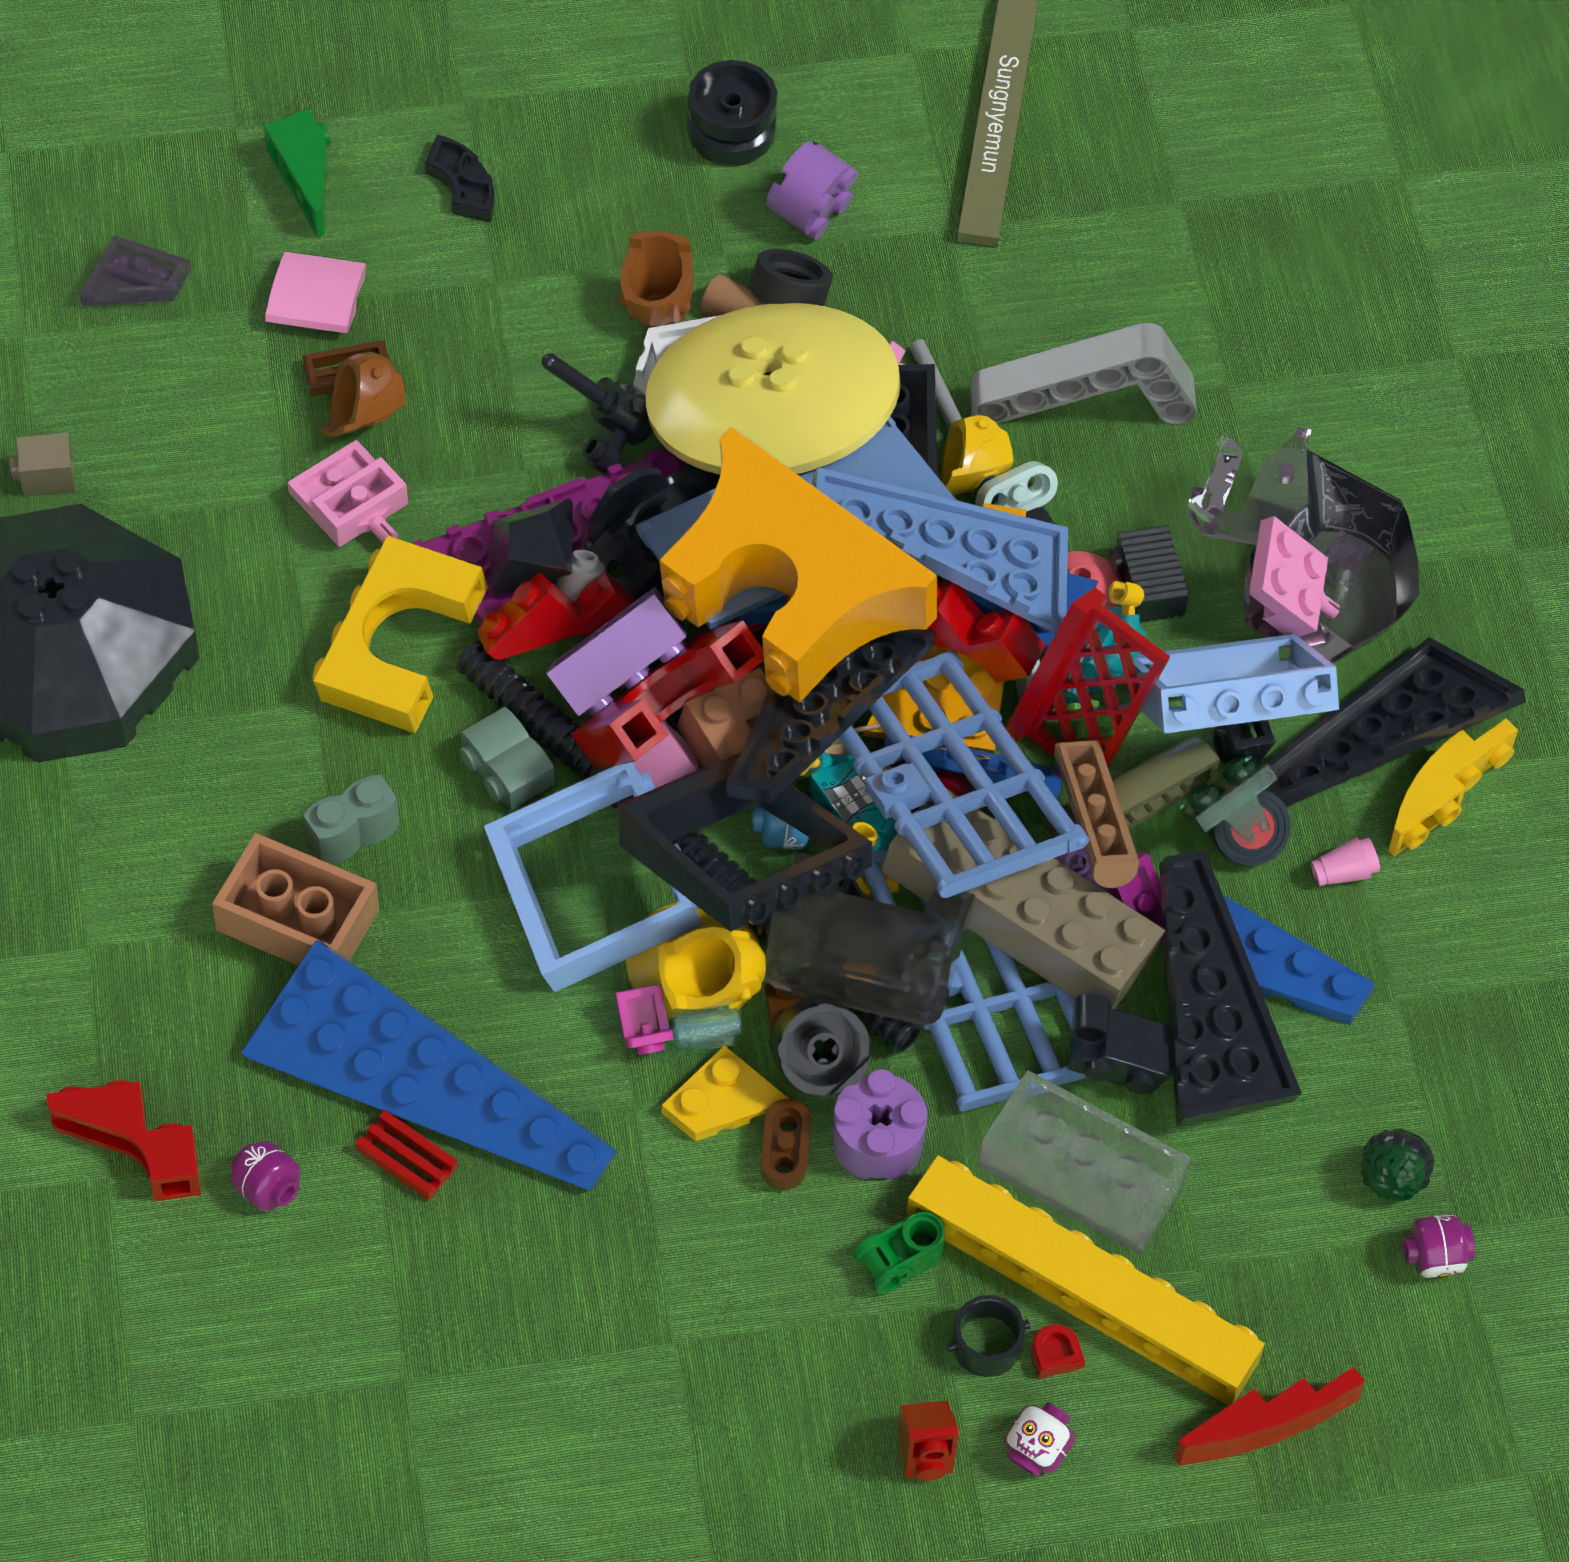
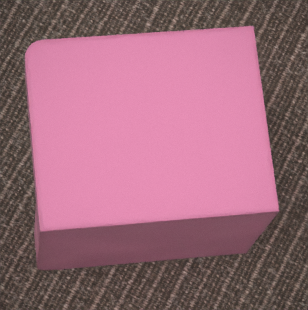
(668, 759)

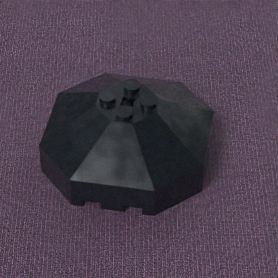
(101, 651)

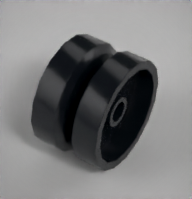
(732, 112)

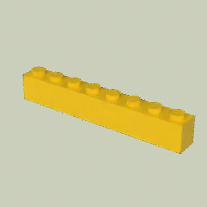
(1088, 1281)

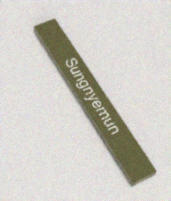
(997, 122)

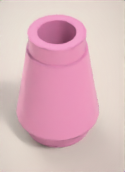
(1346, 863)

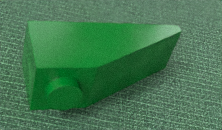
(300, 155)

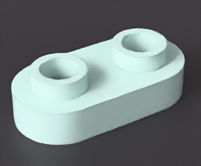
(1013, 487)

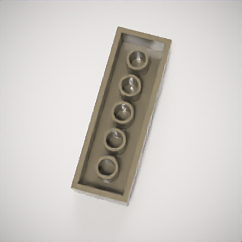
(1039, 914)

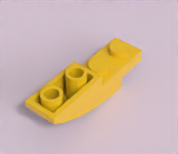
(1441, 783)

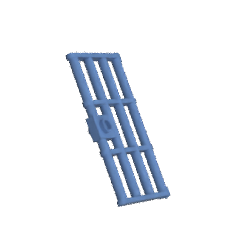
(916, 783)
(980, 1010)

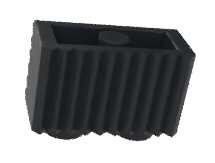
(1151, 562)

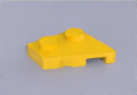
(720, 1097)

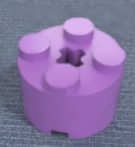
(812, 189)
(879, 1127)

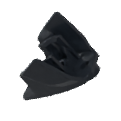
(630, 502)

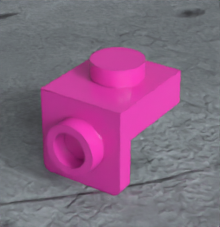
(643, 1018)

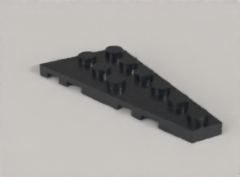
(1398, 712)
(795, 733)
(1220, 1026)

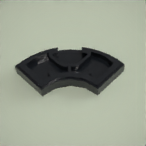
(464, 176)

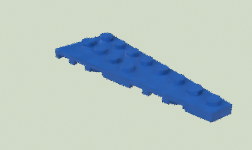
(377, 1048)

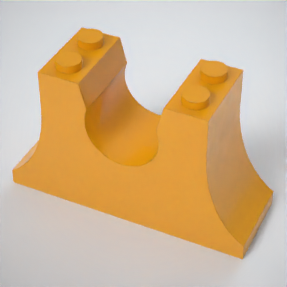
(791, 537)

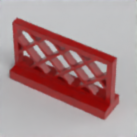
(1063, 661)

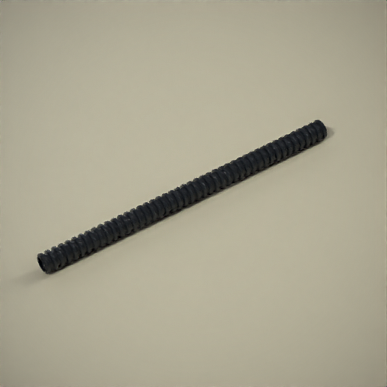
(555, 731)

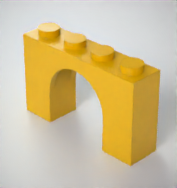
(397, 580)

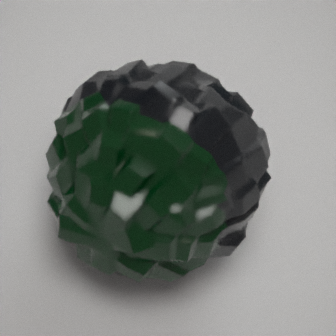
(1396, 1164)

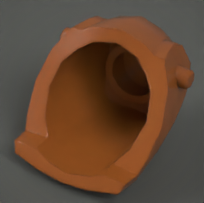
(657, 278)
(364, 394)

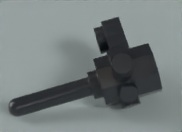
(614, 406)

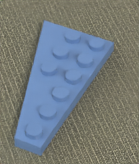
(982, 549)

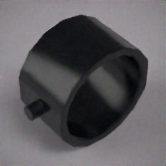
(996, 1308)

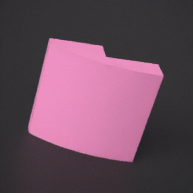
(315, 292)

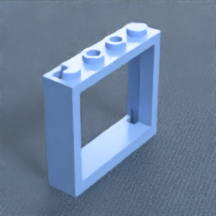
(1239, 684)
(549, 815)

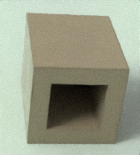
(43, 464)

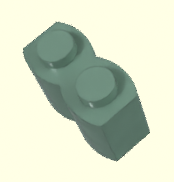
(507, 759)
(344, 822)

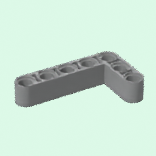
(1086, 369)

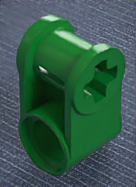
(893, 1255)

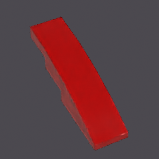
(1257, 1424)

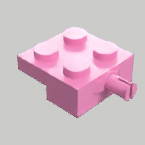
(350, 494)
(1290, 580)

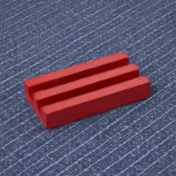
(415, 1140)

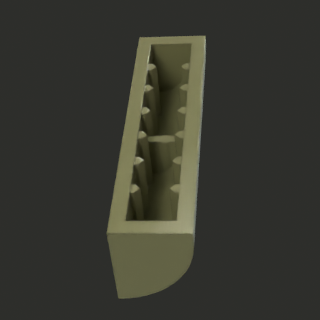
(1158, 781)

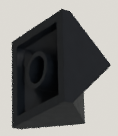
(532, 544)

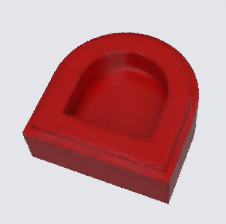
(1056, 1351)

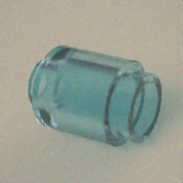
(706, 1028)

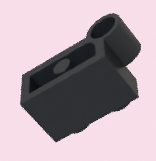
(1118, 1046)

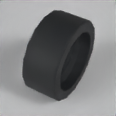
(790, 277)

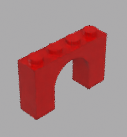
(633, 720)

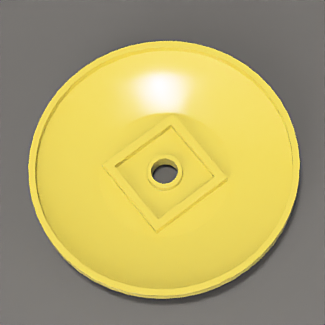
(823, 400)

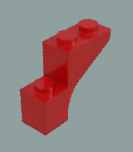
(544, 615)
(996, 641)
(116, 1120)

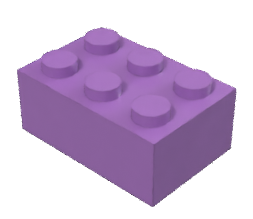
(617, 653)

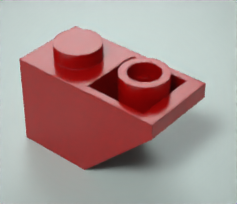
(927, 1439)

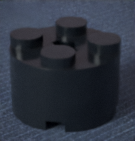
(843, 1036)

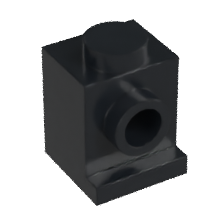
(1237, 740)

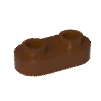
(785, 1147)

